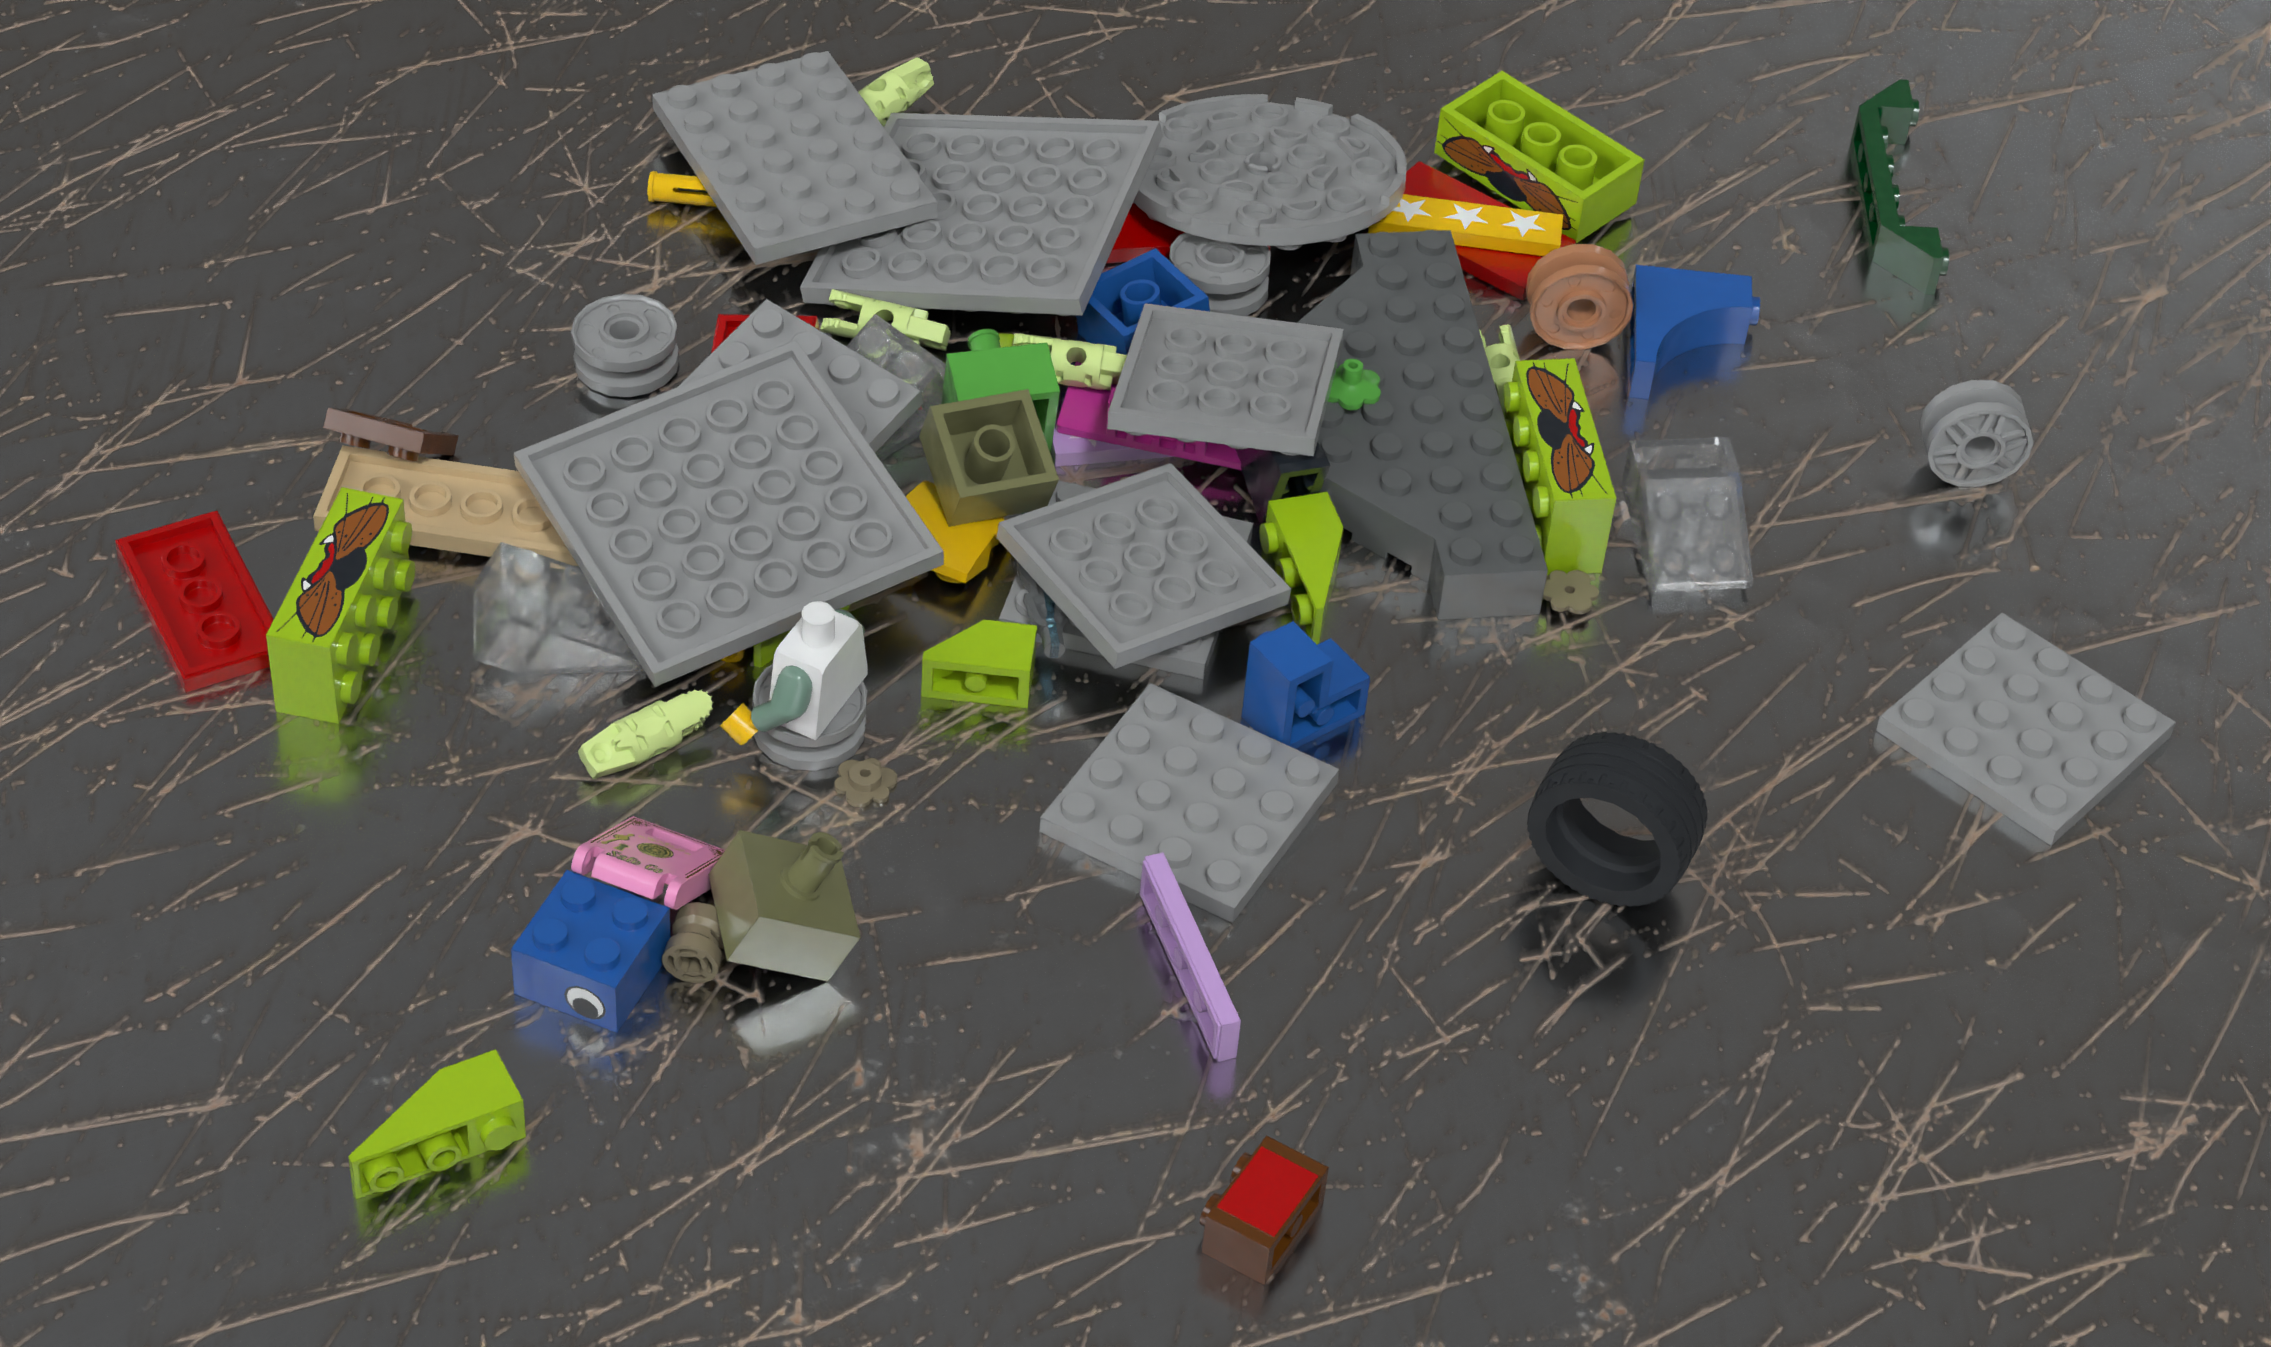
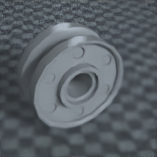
(1226, 272)
(625, 345)
(1976, 433)
(833, 746)

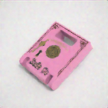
(646, 857)

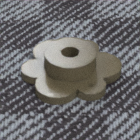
(1570, 591)
(865, 782)

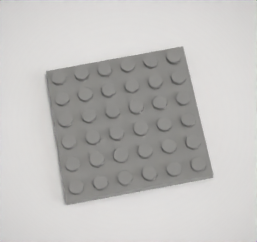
(1019, 215)
(726, 511)

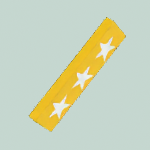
(1477, 224)

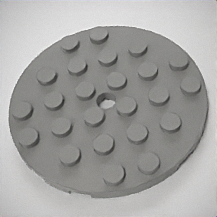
(1270, 172)

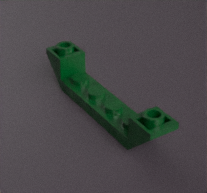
(1903, 250)

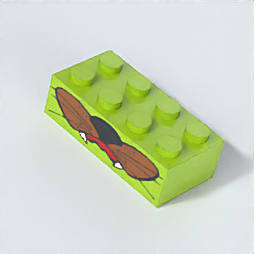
(1538, 155)
(1560, 463)
(340, 605)

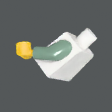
(811, 676)

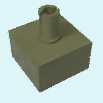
(988, 457)
(784, 904)

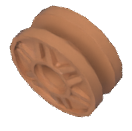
(1579, 296)

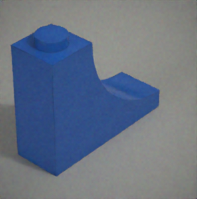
(1683, 312)

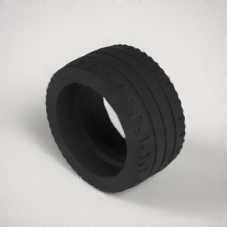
(1641, 782)

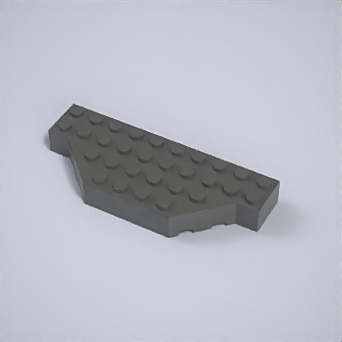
(1432, 459)

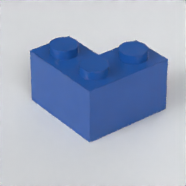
(1301, 687)

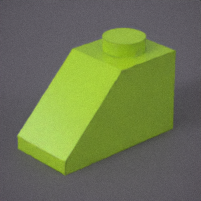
(983, 665)

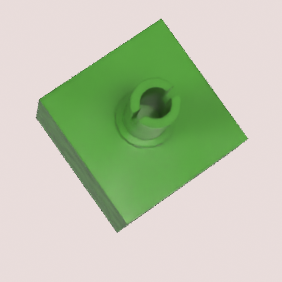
(999, 370)

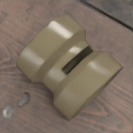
(696, 946)

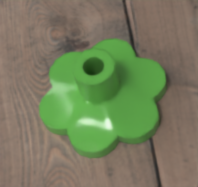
(1354, 385)

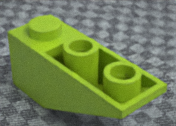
(1306, 548)
(447, 1120)

